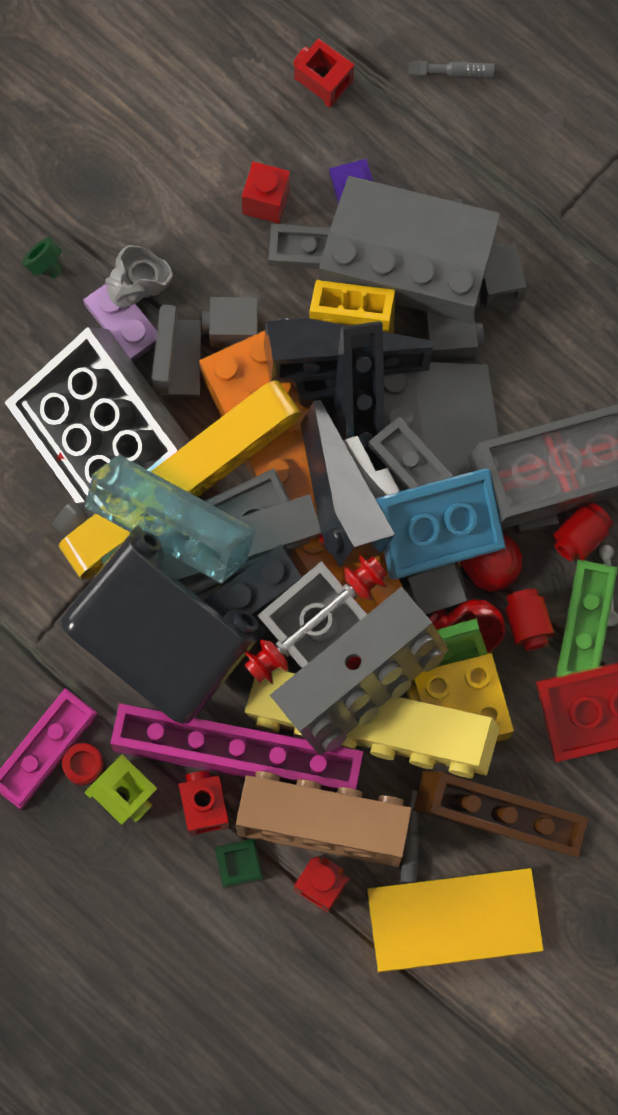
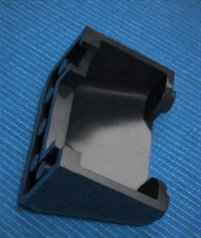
(158, 630)

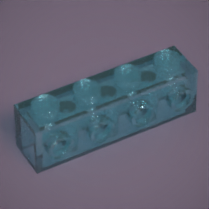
(181, 522)

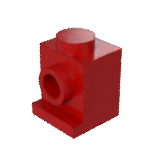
(323, 59)
(206, 818)
(321, 883)

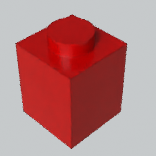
(265, 192)

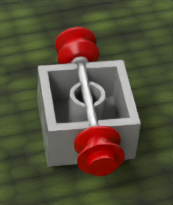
(313, 616)

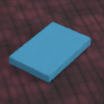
(441, 523)

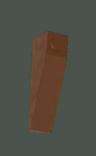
(500, 813)

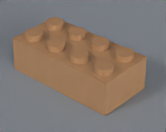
(323, 819)

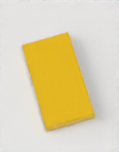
(454, 920)

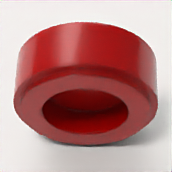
(82, 764)

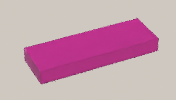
(44, 748)

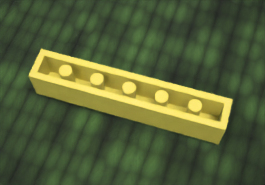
(401, 728)

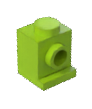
(127, 779)

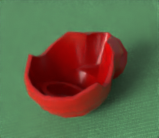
(495, 569)
(487, 615)

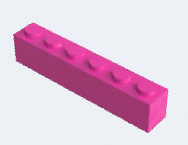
(231, 749)

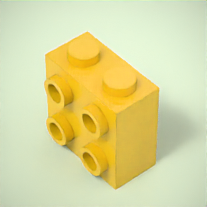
(353, 304)
(467, 687)

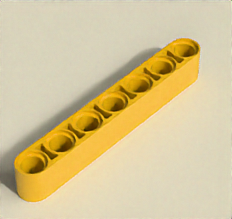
(195, 467)

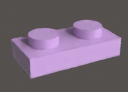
(126, 324)

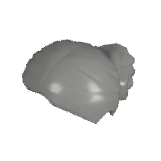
(137, 276)

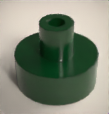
(43, 258)

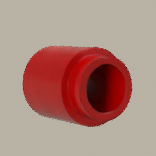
(582, 532)
(529, 619)

